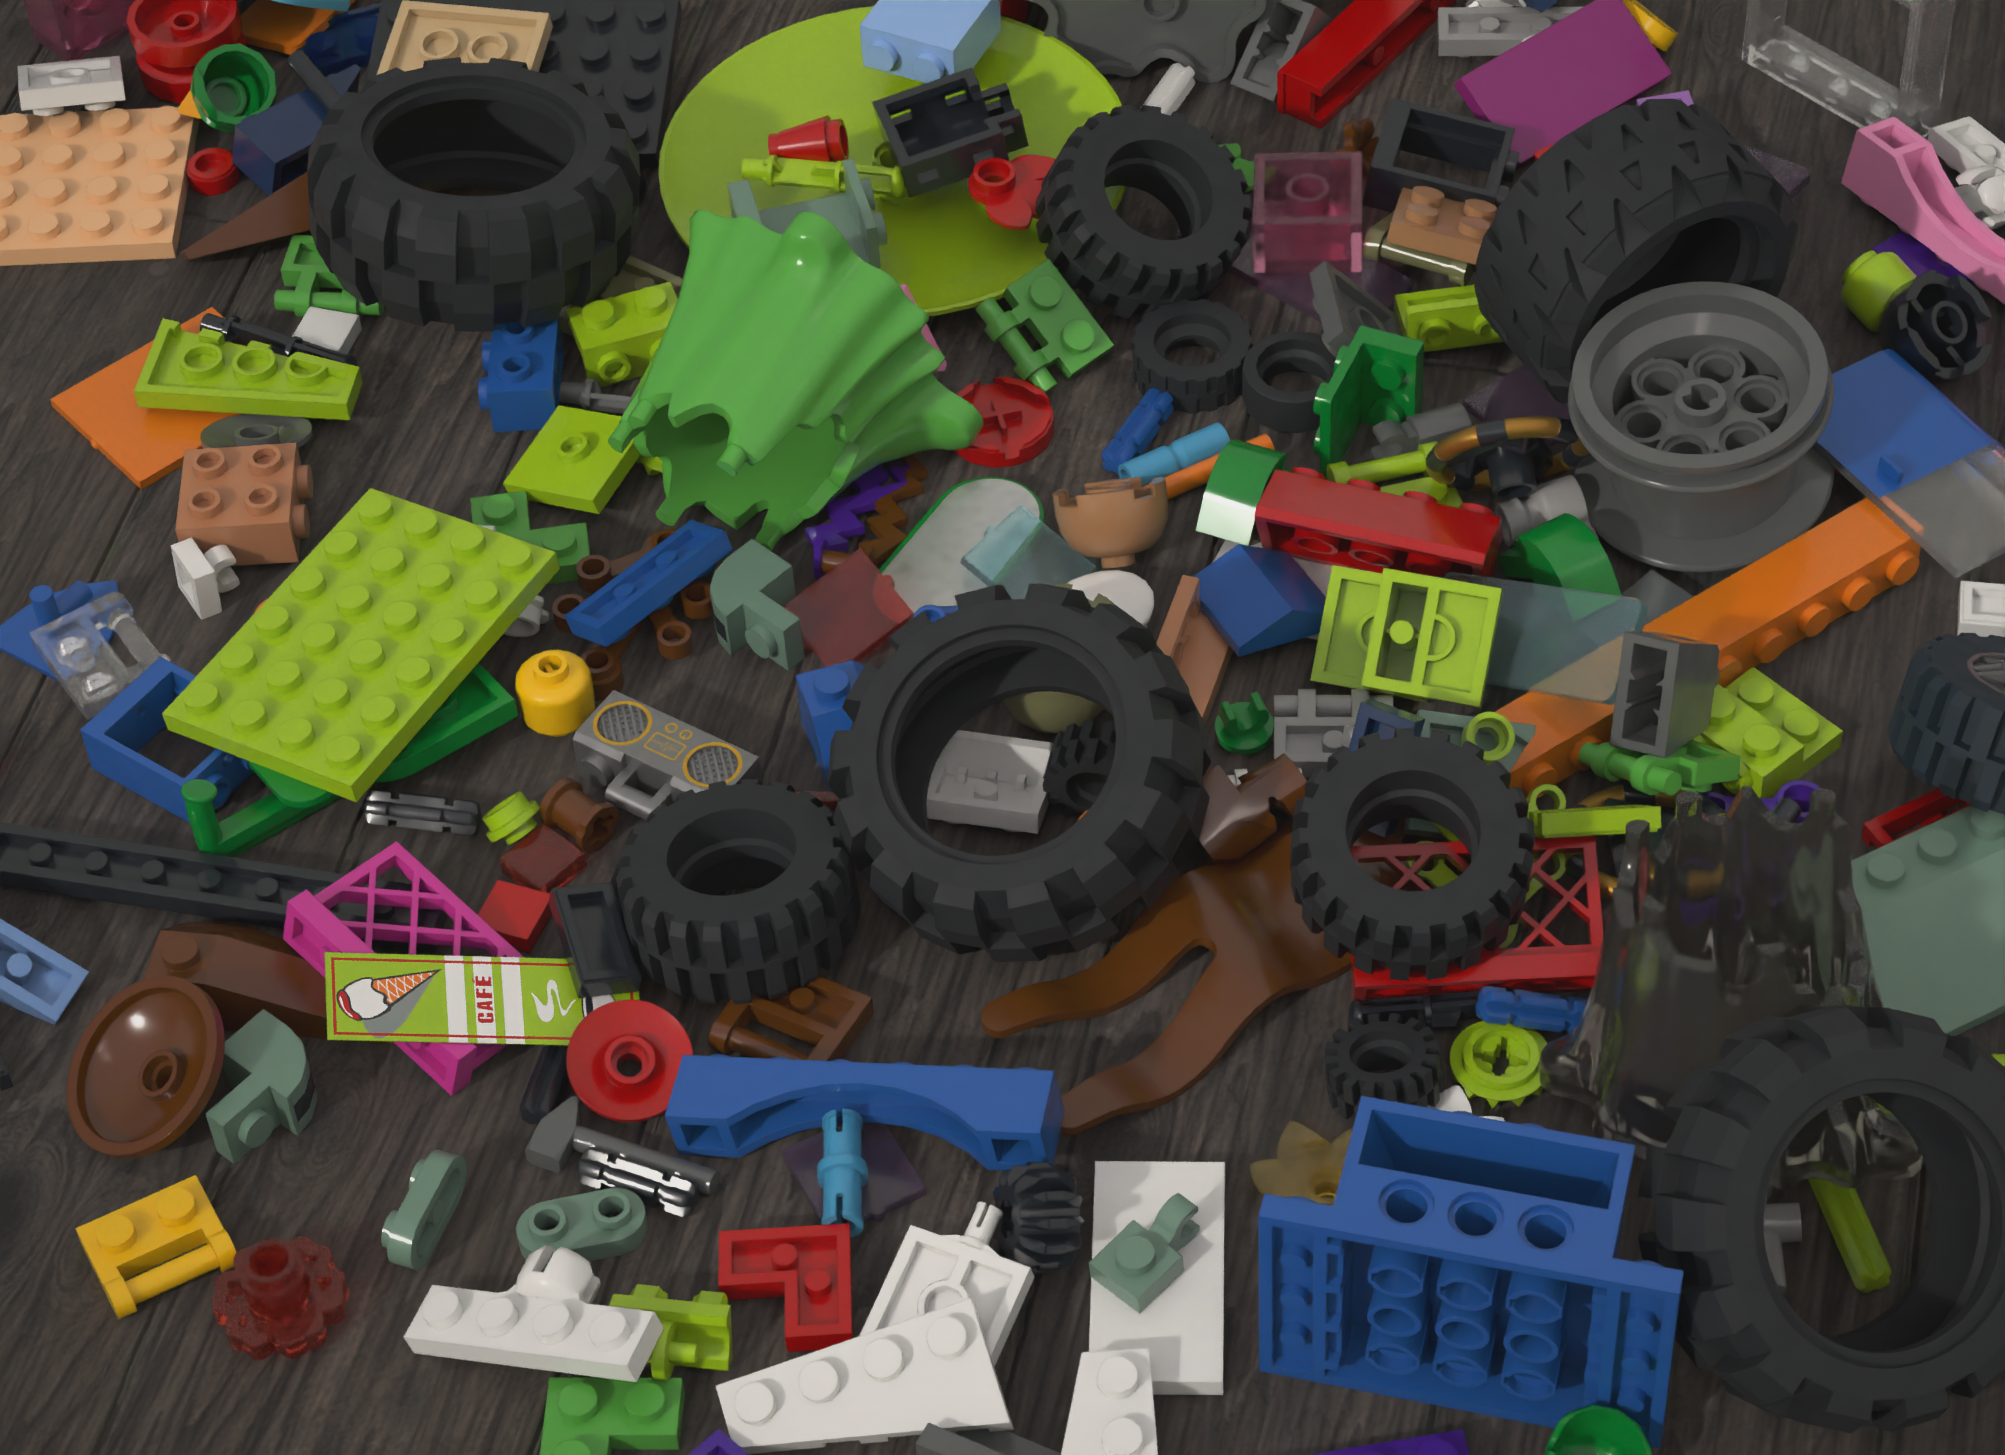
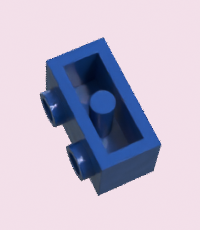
(522, 375)

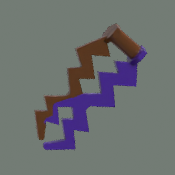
(830, 537)

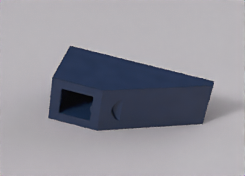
(277, 141)

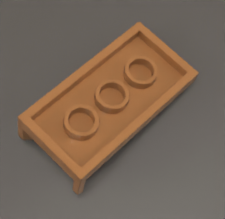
(1439, 224)

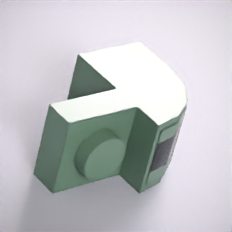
(749, 605)
(269, 1086)

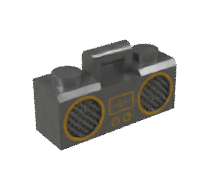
(653, 756)

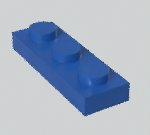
(649, 583)

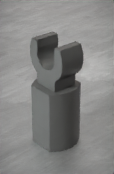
(1419, 429)

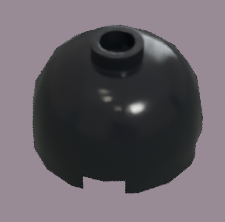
(1937, 326)

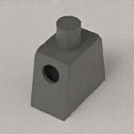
(1663, 691)

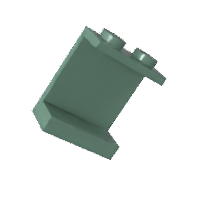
(846, 211)

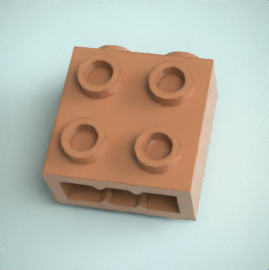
(246, 501)

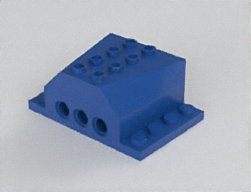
(1470, 1273)

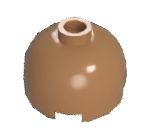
(1113, 518)

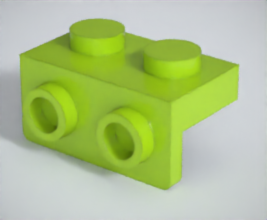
(1444, 318)
(621, 332)

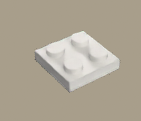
(67, 83)

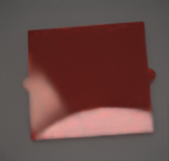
(849, 611)

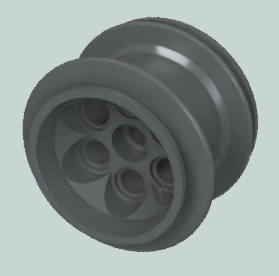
(1702, 425)

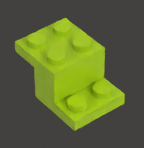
(1407, 635)

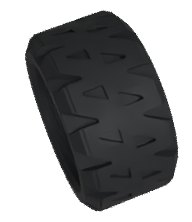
(1621, 211)

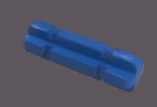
(1138, 429)
(1529, 1009)

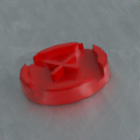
(1015, 422)

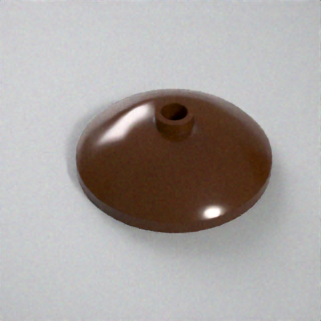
(145, 1067)

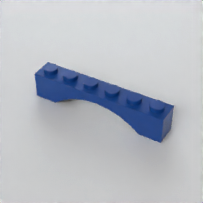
(743, 1103)

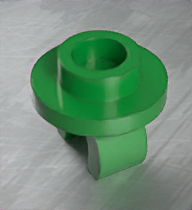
(1244, 726)

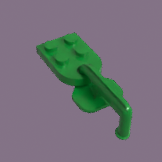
(466, 715)

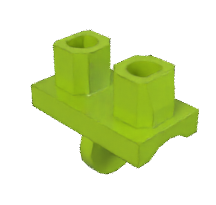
(693, 1332)

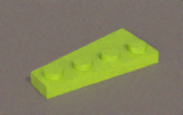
(223, 377)

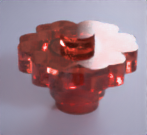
(280, 1298)

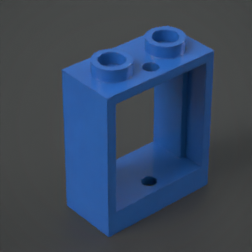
(120, 732)

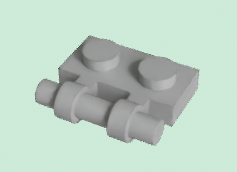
(1312, 725)

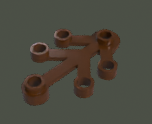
(605, 661)

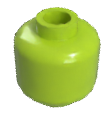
(1871, 283)

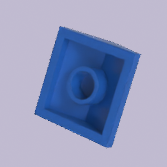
(1259, 599)

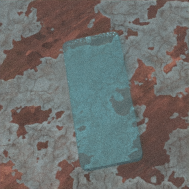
(1559, 638)

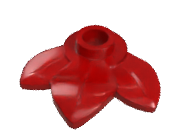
(1009, 188)

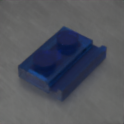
(345, 40)

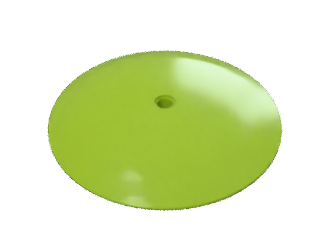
(816, 69)

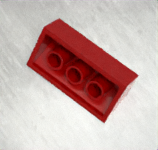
(1374, 529)

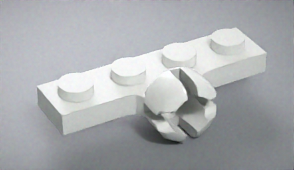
(1981, 166)
(538, 1323)

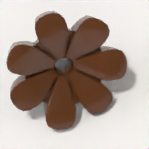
(1358, 139)

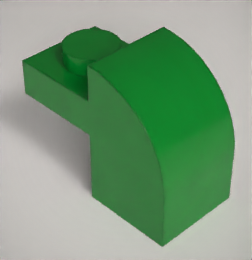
(1235, 490)
(1561, 555)

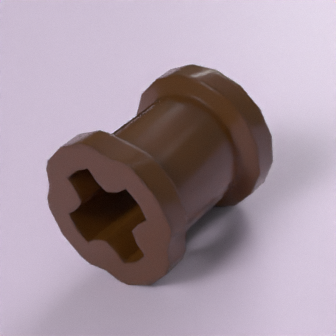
(579, 815)

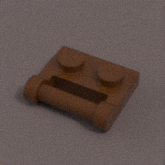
(817, 1014)

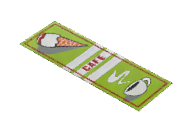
(454, 999)

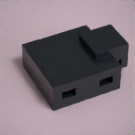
(948, 137)

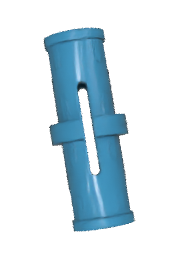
(842, 1170)

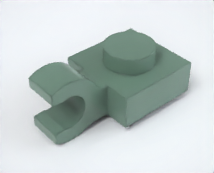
(1145, 1261)

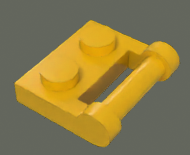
(151, 1234)

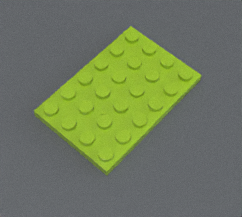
(361, 643)

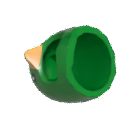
(229, 87)

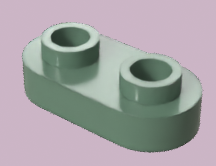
(426, 1210)
(583, 1224)

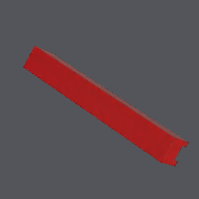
(1350, 55)

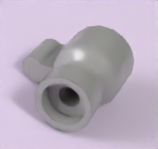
(1548, 502)

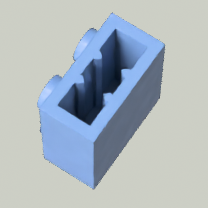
(928, 36)

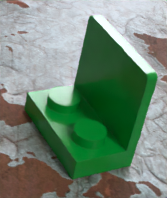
(1371, 383)

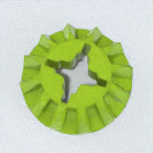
(1477, 1051)

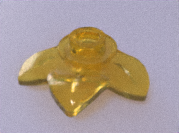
(1303, 1166)

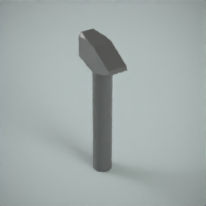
(561, 1135)

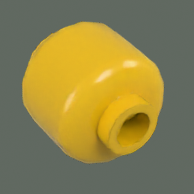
(555, 692)

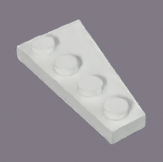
(872, 1387)
(1112, 1405)

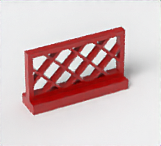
(1522, 968)

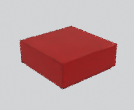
(517, 913)

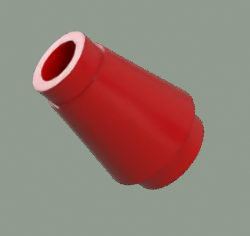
(813, 140)

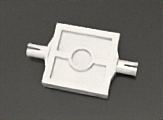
(947, 1269)

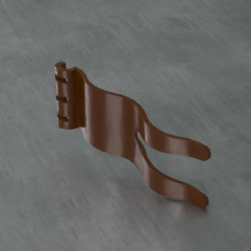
(1259, 953)

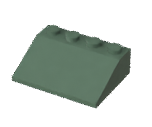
(1939, 919)

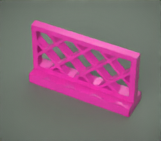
(314, 930)

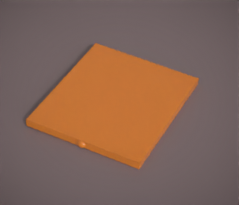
(134, 438)

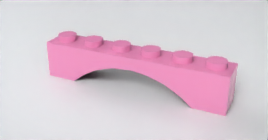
(1906, 183)

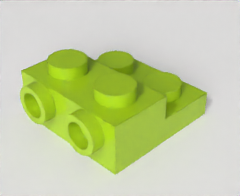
(1770, 731)

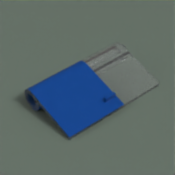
(1918, 460)

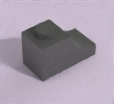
(1276, 39)

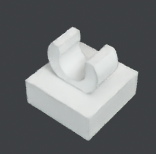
(204, 575)

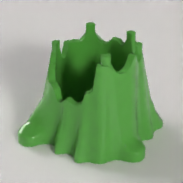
(785, 376)

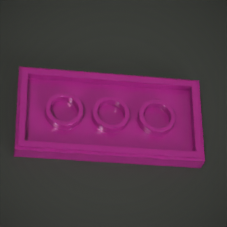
(1565, 76)

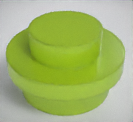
(511, 818)

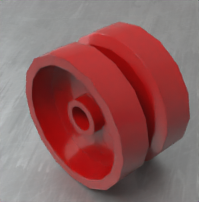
(174, 38)

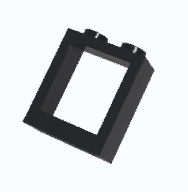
(1443, 138)

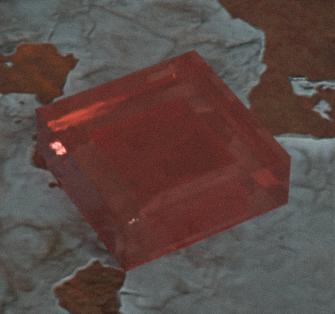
(543, 860)

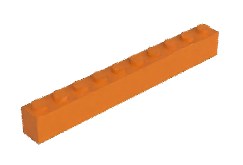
(1748, 617)

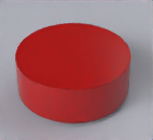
(212, 171)

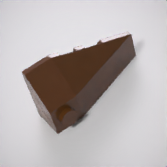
(266, 222)
(245, 974)

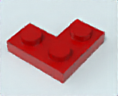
(803, 1265)

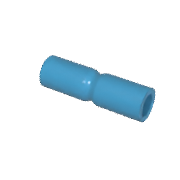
(1177, 456)

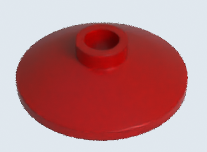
(621, 1033)

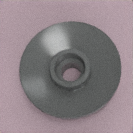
(256, 430)

